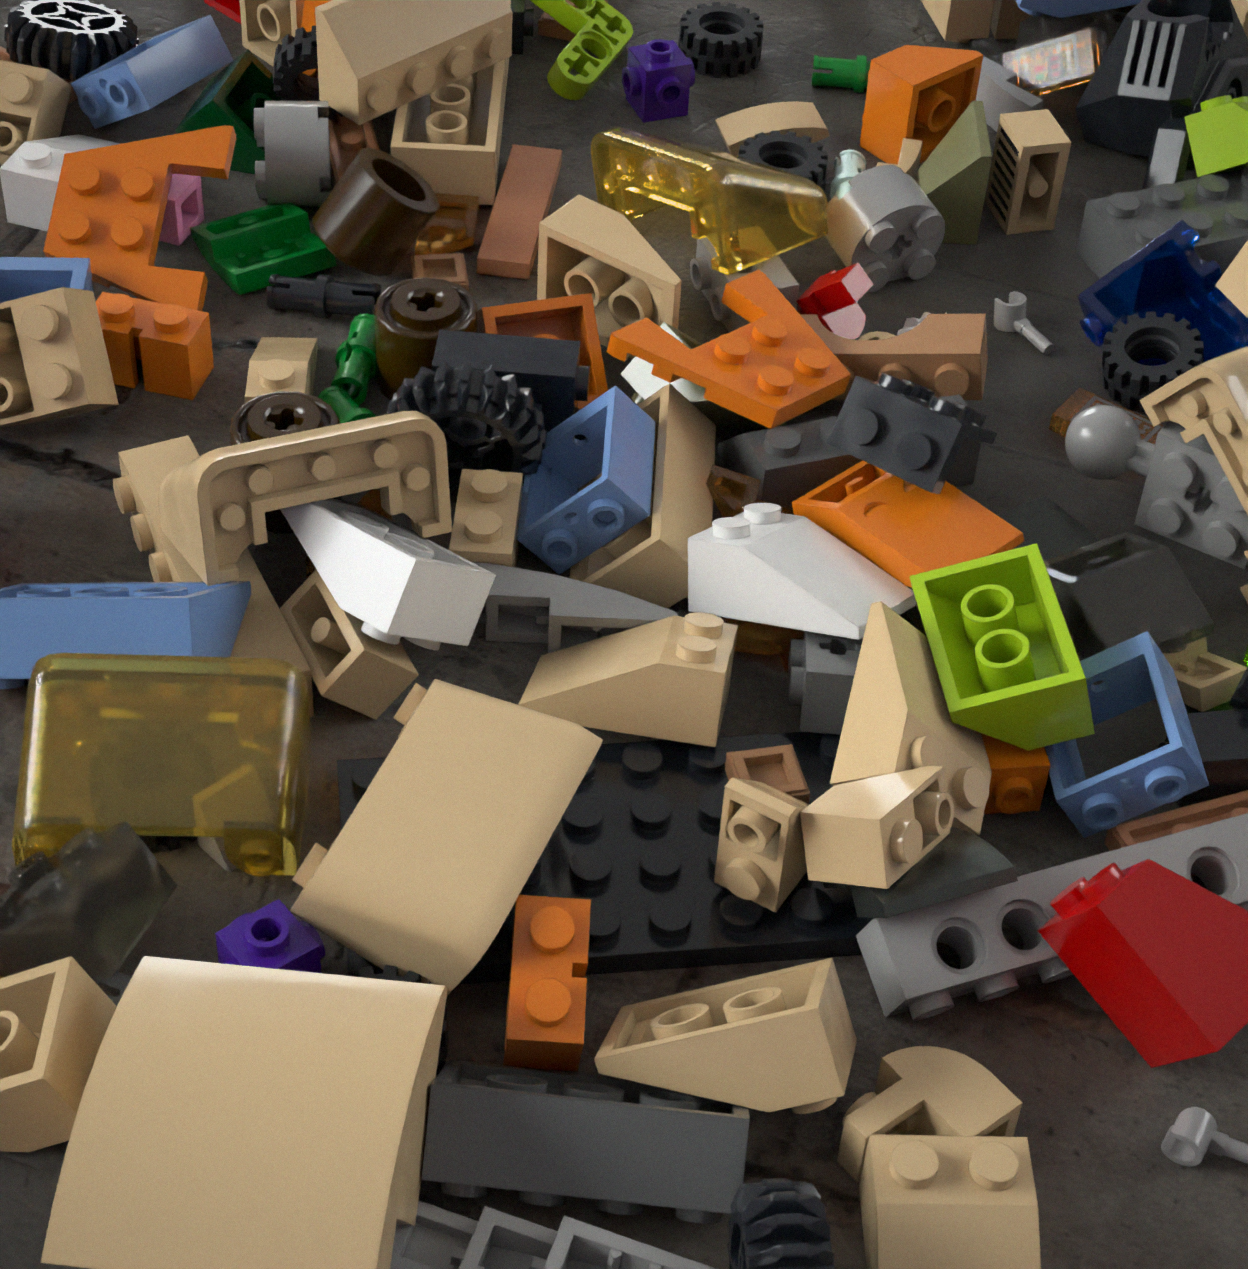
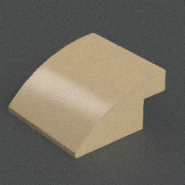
(249, 1122)

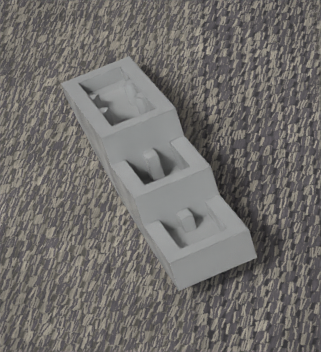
(558, 609)
(508, 1242)

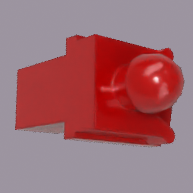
(835, 300)

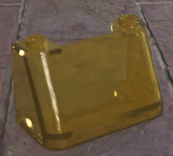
(732, 201)
(169, 750)

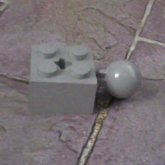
(1184, 484)

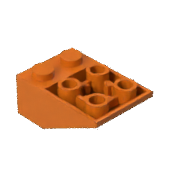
(903, 524)

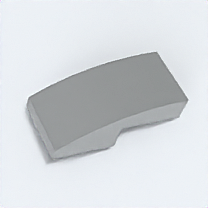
(1001, 95)

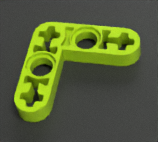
(598, 30)

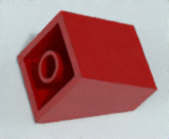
(1156, 957)

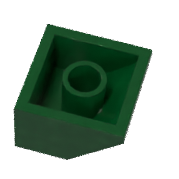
(231, 102)

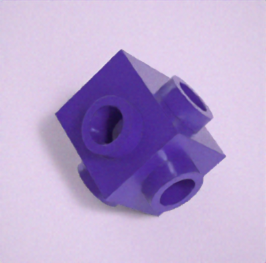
(658, 80)
(271, 940)

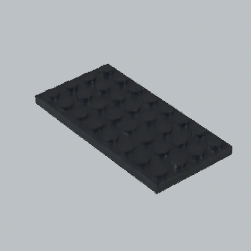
(646, 856)

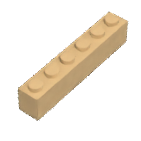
(136, 491)

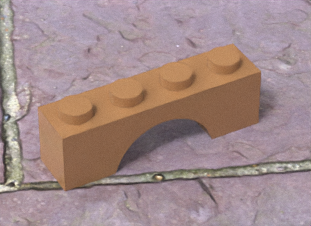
(939, 353)

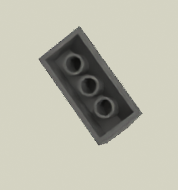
(798, 459)
(584, 1140)

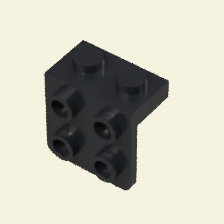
(906, 429)

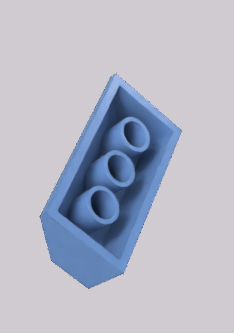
(116, 620)

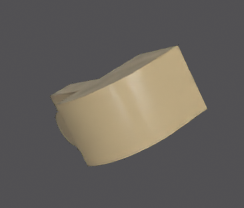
(927, 1094)

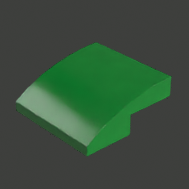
(262, 243)

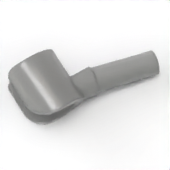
(1012, 318)
(1195, 1134)

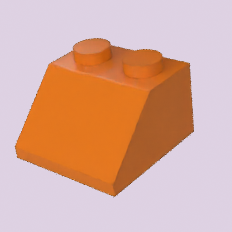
(916, 97)
(553, 318)

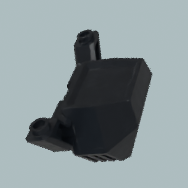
(1159, 72)

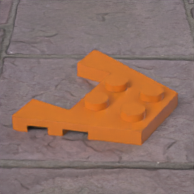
(115, 205)
(760, 370)

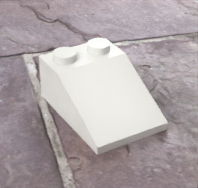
(33, 175)
(391, 574)
(786, 575)

